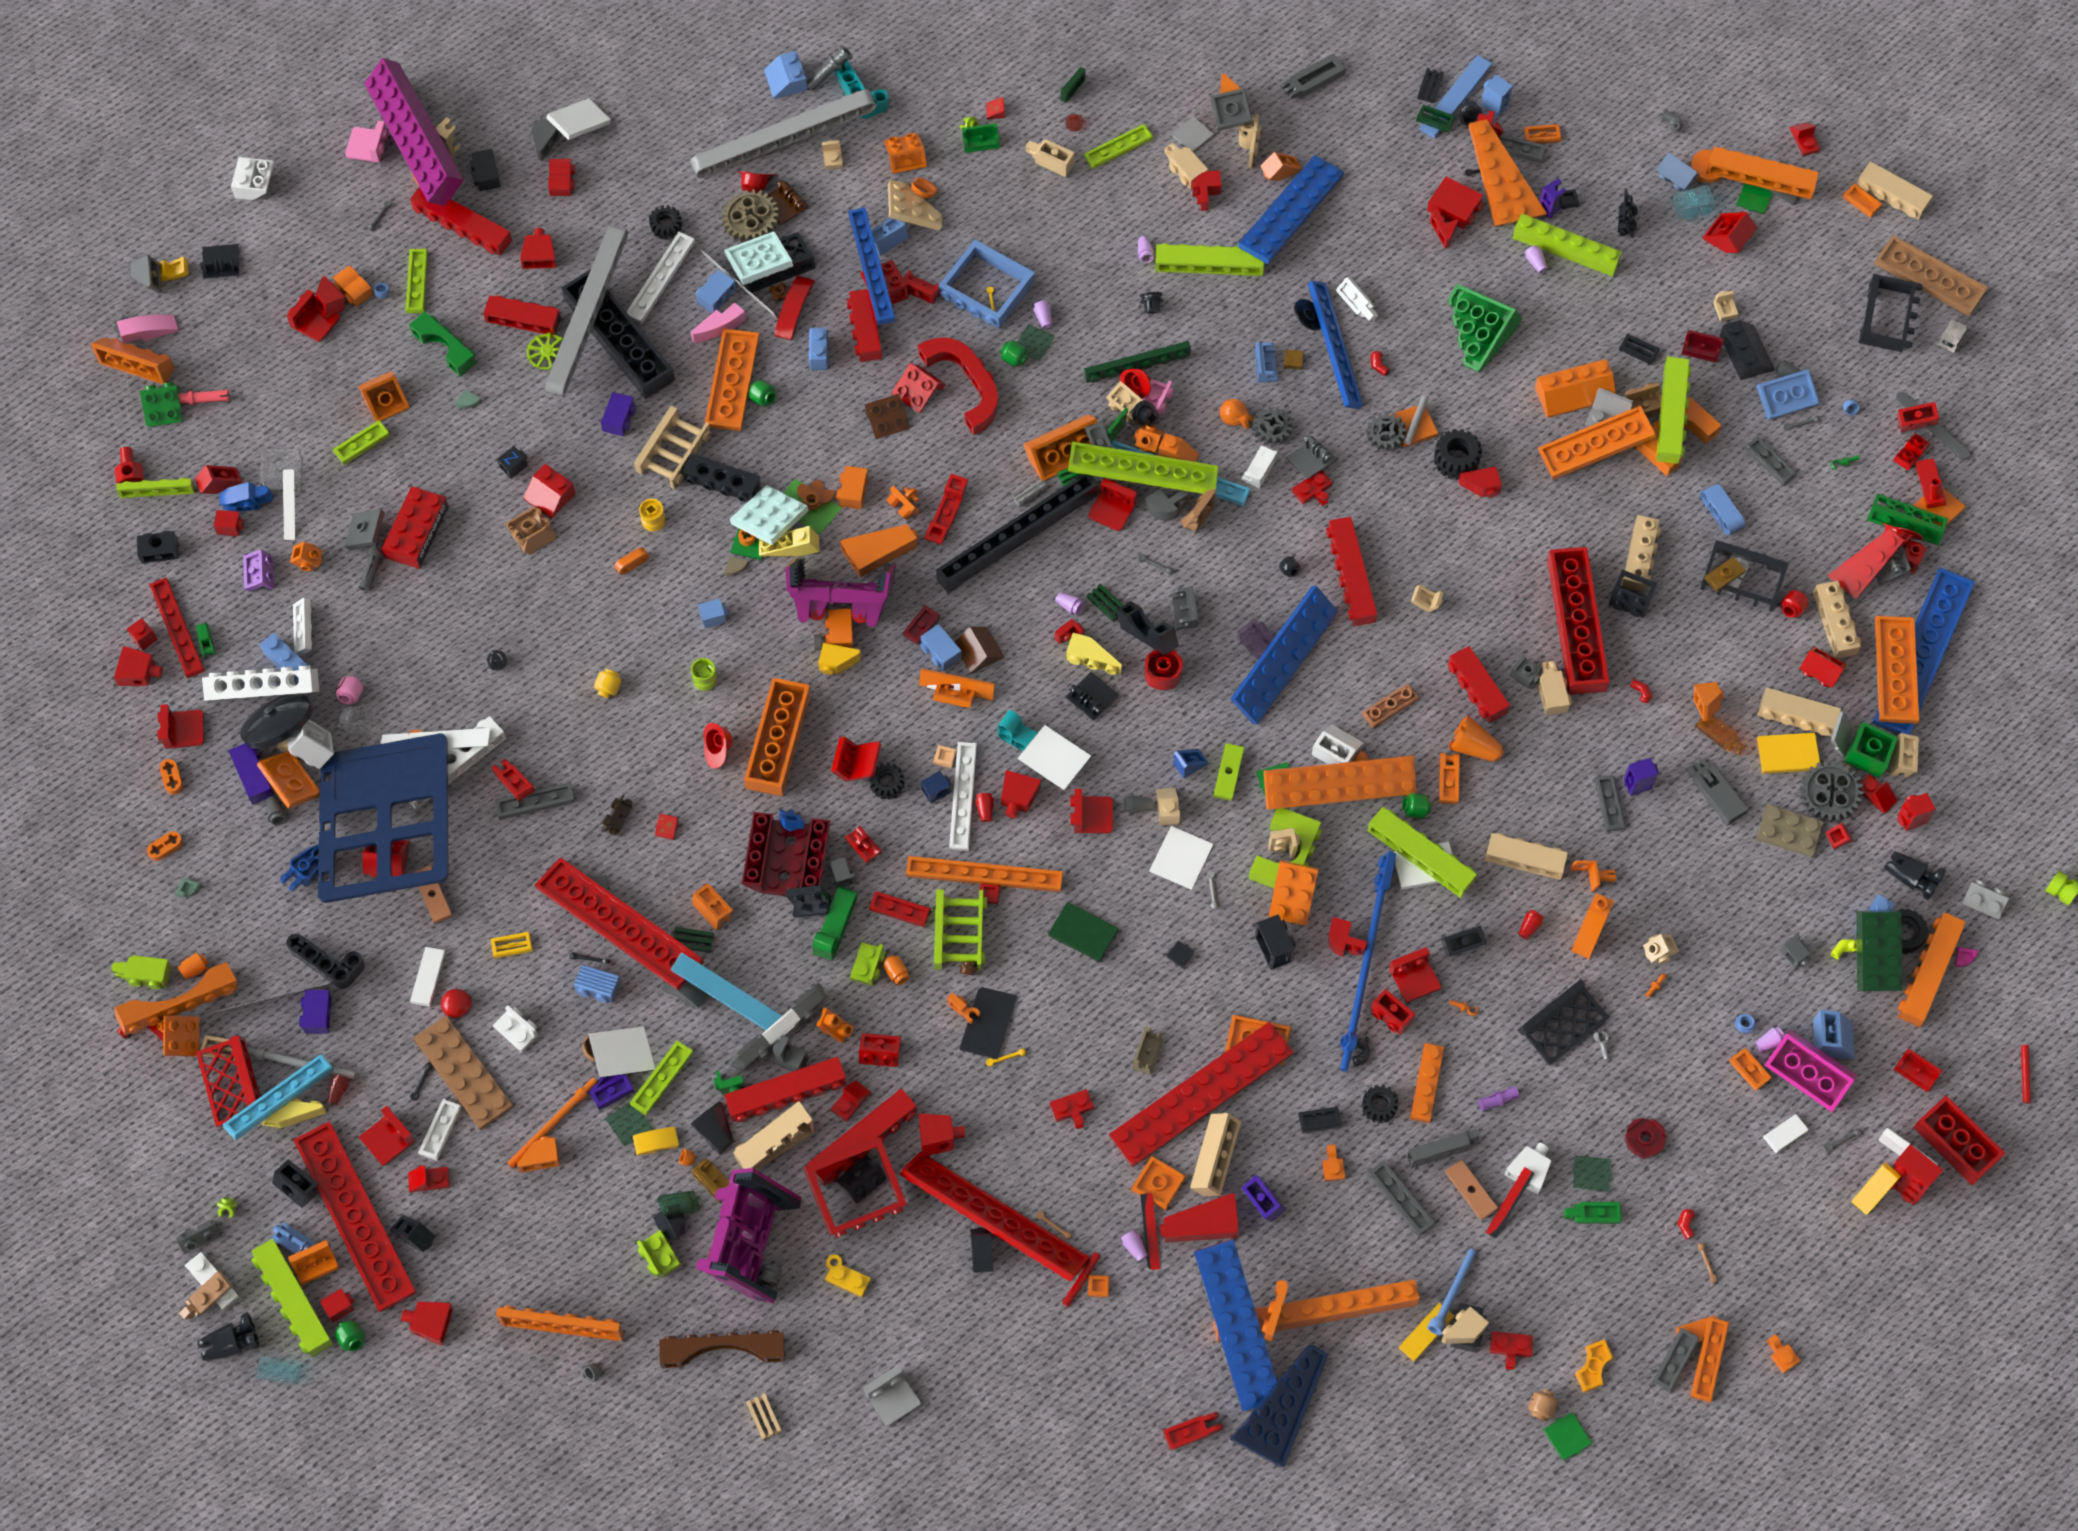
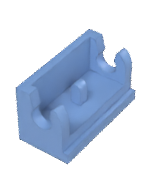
(889, 235)
(1265, 362)

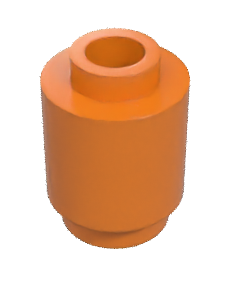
(193, 965)
(896, 970)

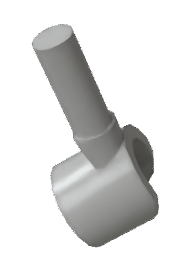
(1602, 1043)

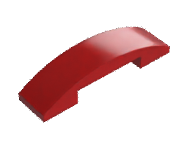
(792, 307)
(947, 510)

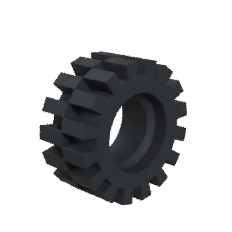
(663, 213)
(887, 791)
(1380, 1092)

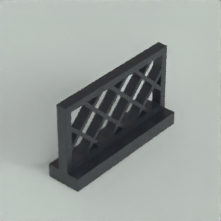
(800, 265)
(1555, 1007)

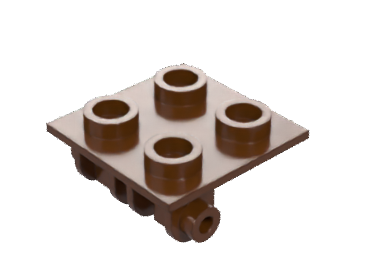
(788, 201)
(887, 416)

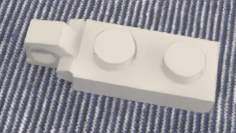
(1356, 299)

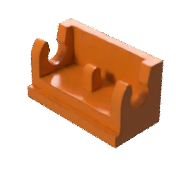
(711, 906)

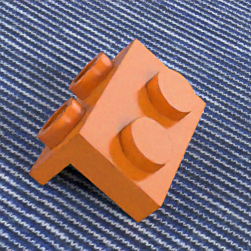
(313, 1262)

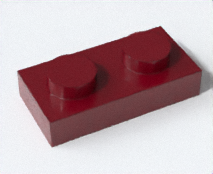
(921, 624)

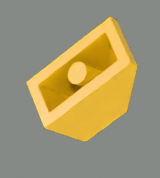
(837, 658)

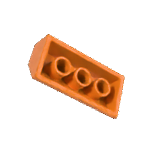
(133, 359)
(1574, 387)
(1052, 450)

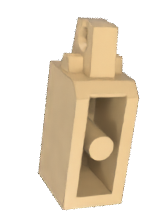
(1051, 156)
(1184, 163)
(1553, 690)

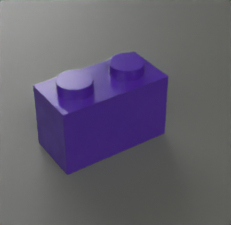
(618, 414)
(1641, 776)
(316, 1011)
(1263, 1198)

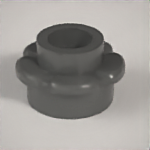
(818, 641)

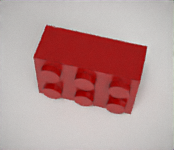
(1916, 1174)

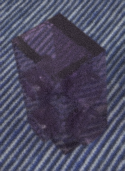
(1255, 637)

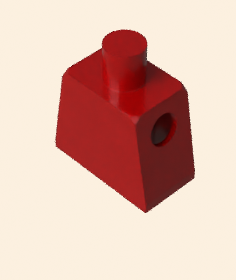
(538, 251)
(136, 668)
(1018, 793)
(938, 1134)
(429, 1320)

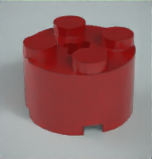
(1163, 678)

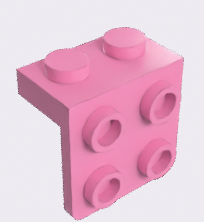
(367, 143)

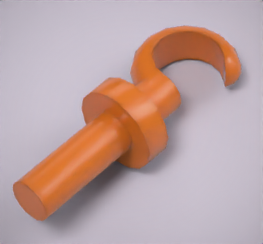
(1656, 985)
(1463, 1006)

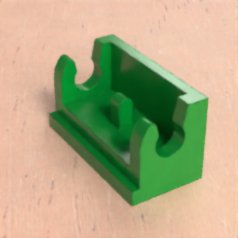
(980, 138)

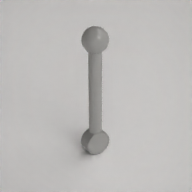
(1210, 875)

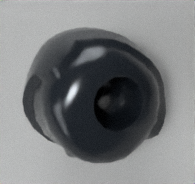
(1289, 566)
(496, 660)

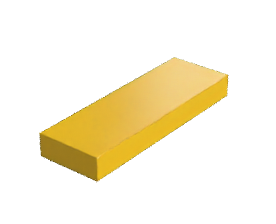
(1876, 1188)
(1421, 1337)

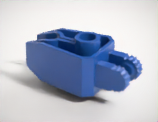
(245, 497)
(303, 868)

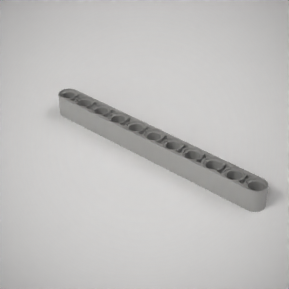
(783, 133)
(586, 310)

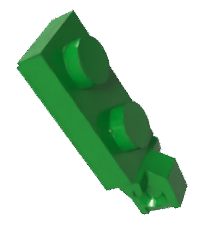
(1595, 1213)

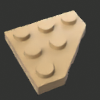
(911, 208)

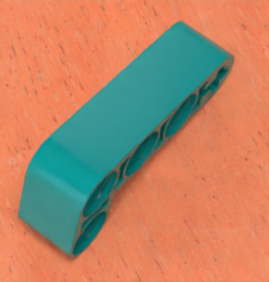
(851, 84)
(1014, 731)

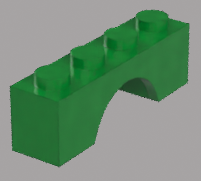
(427, 329)

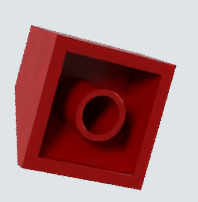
(1730, 231)
(549, 491)
(399, 858)

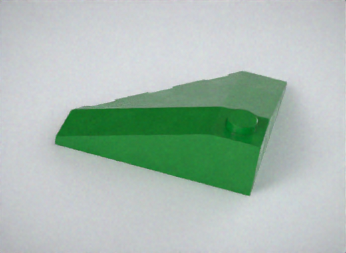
(1482, 325)

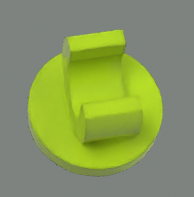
(969, 122)
(227, 1203)

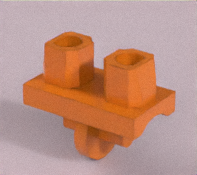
(897, 497)
(834, 1025)

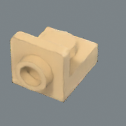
(832, 154)

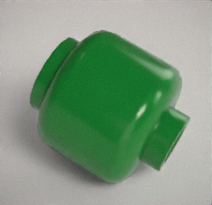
(1013, 353)
(762, 393)
(1416, 806)
(350, 1336)

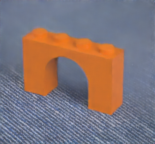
(1698, 422)

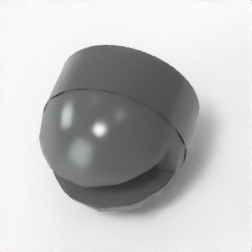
(593, 1371)

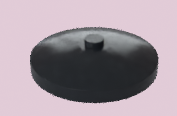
(276, 721)

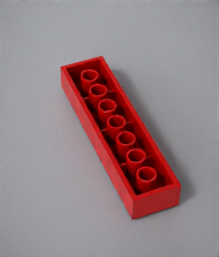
(1578, 620)

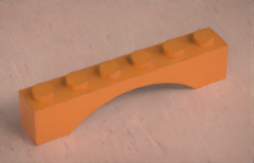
(139, 1014)

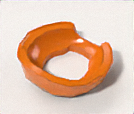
(925, 185)

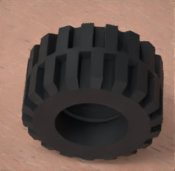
(1457, 441)

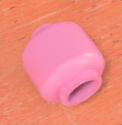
(349, 690)

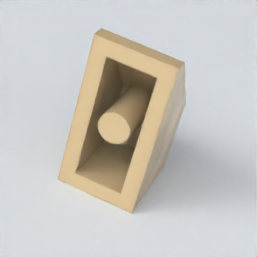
(1168, 806)

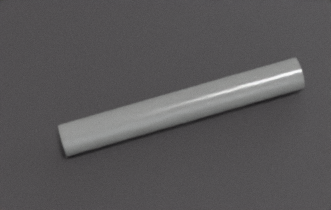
(1416, 419)

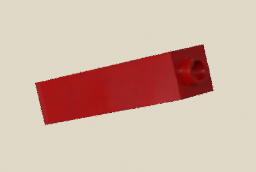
(1203, 1222)

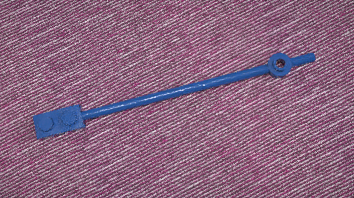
(1382, 882)

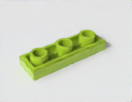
(1230, 762)

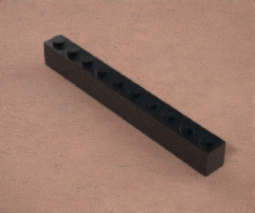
(1016, 532)

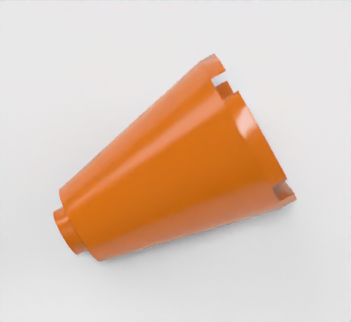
(1475, 741)

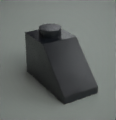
(413, 1233)

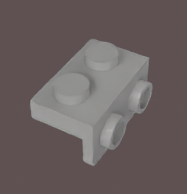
(1985, 899)

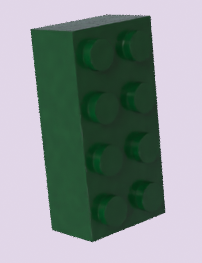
(1879, 950)

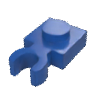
(790, 820)

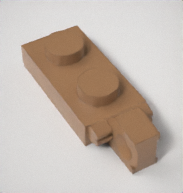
(206, 1296)

